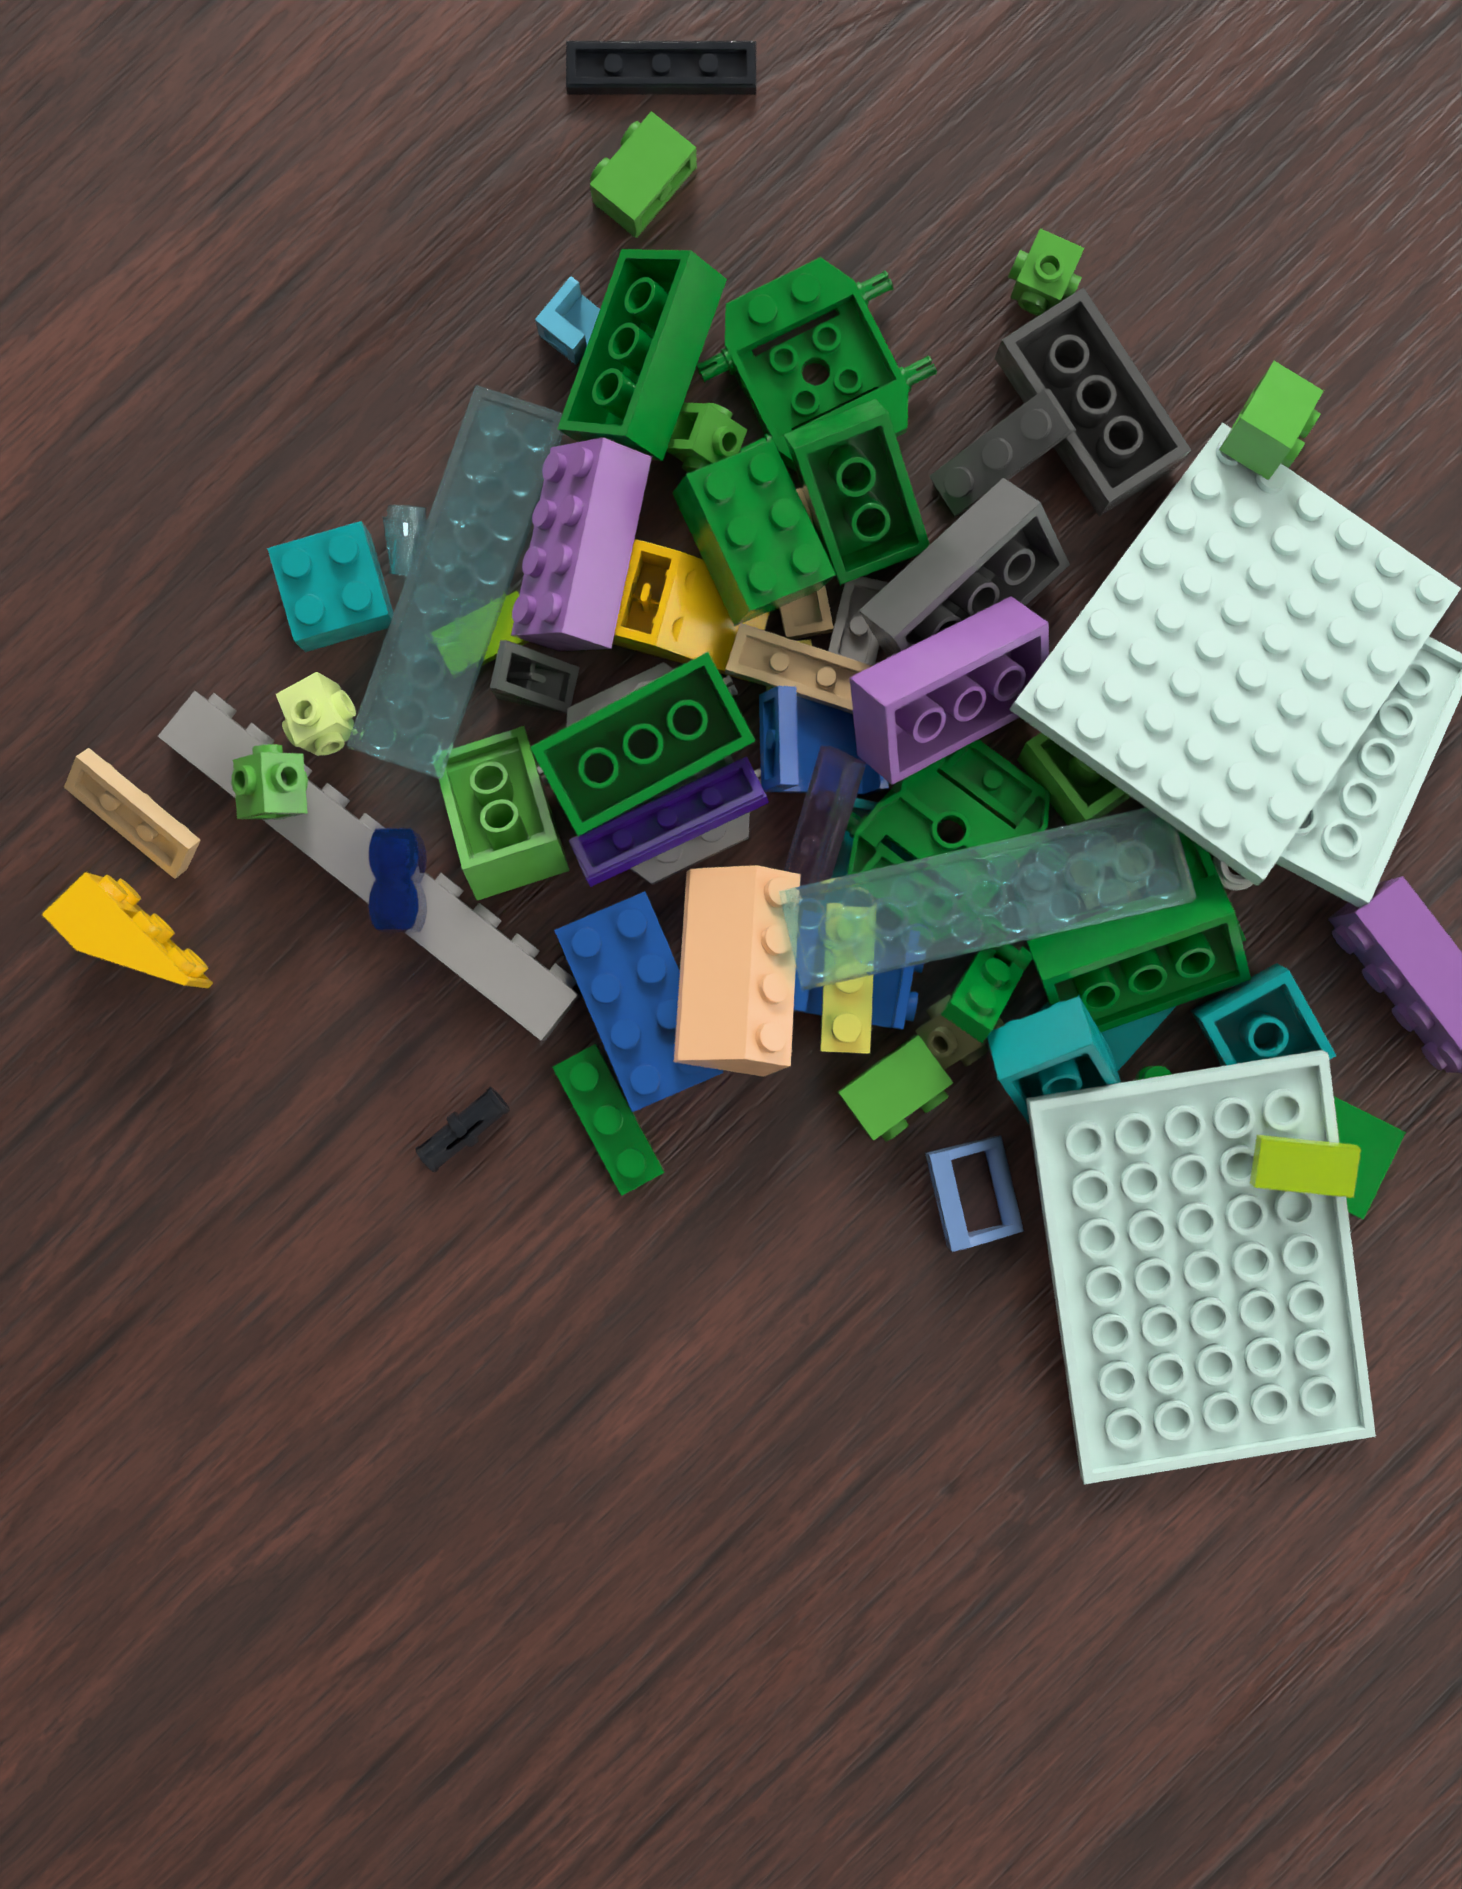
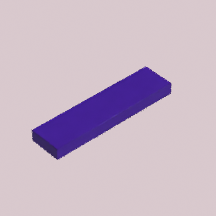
(668, 821)

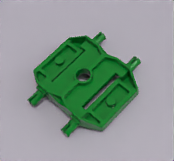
(845, 345)
(968, 787)

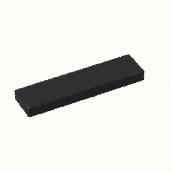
(661, 67)

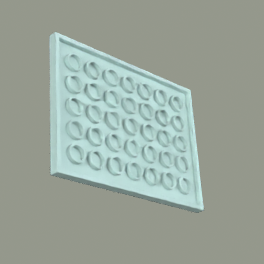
(1236, 655)
(1184, 1297)

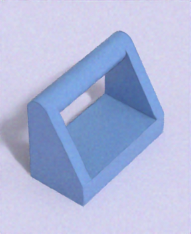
(949, 1201)

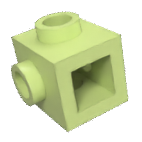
(317, 714)

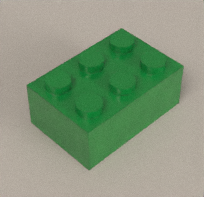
(858, 490)
(753, 532)

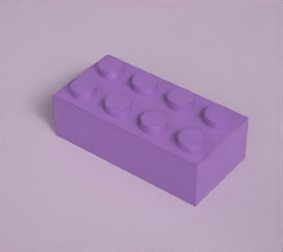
(580, 545)
(946, 689)
(1412, 963)

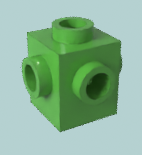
(1045, 273)
(705, 435)
(269, 784)

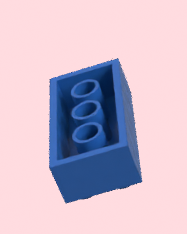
(632, 997)

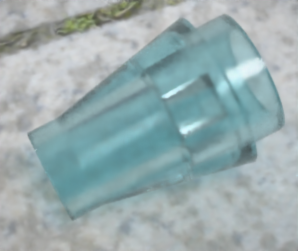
(403, 533)

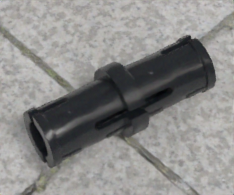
(462, 1129)

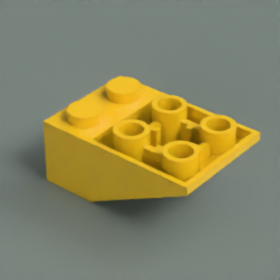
(675, 608)
(107, 923)

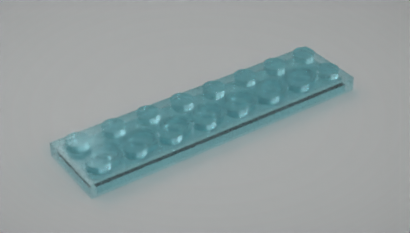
(456, 583)
(985, 897)

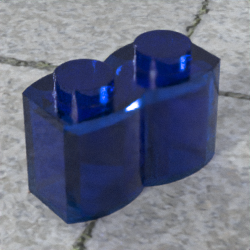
(396, 895)

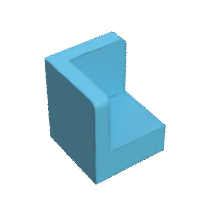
(568, 321)

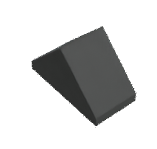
(533, 678)

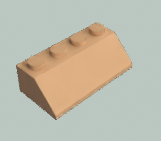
(736, 971)

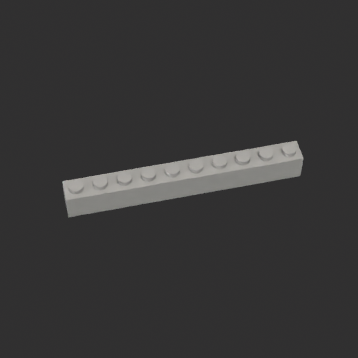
(340, 843)

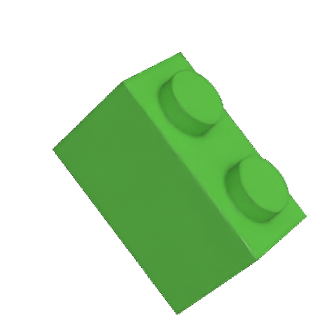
(642, 173)
(1272, 422)
(895, 1089)

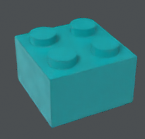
(331, 586)
(1261, 1020)
(1051, 1053)

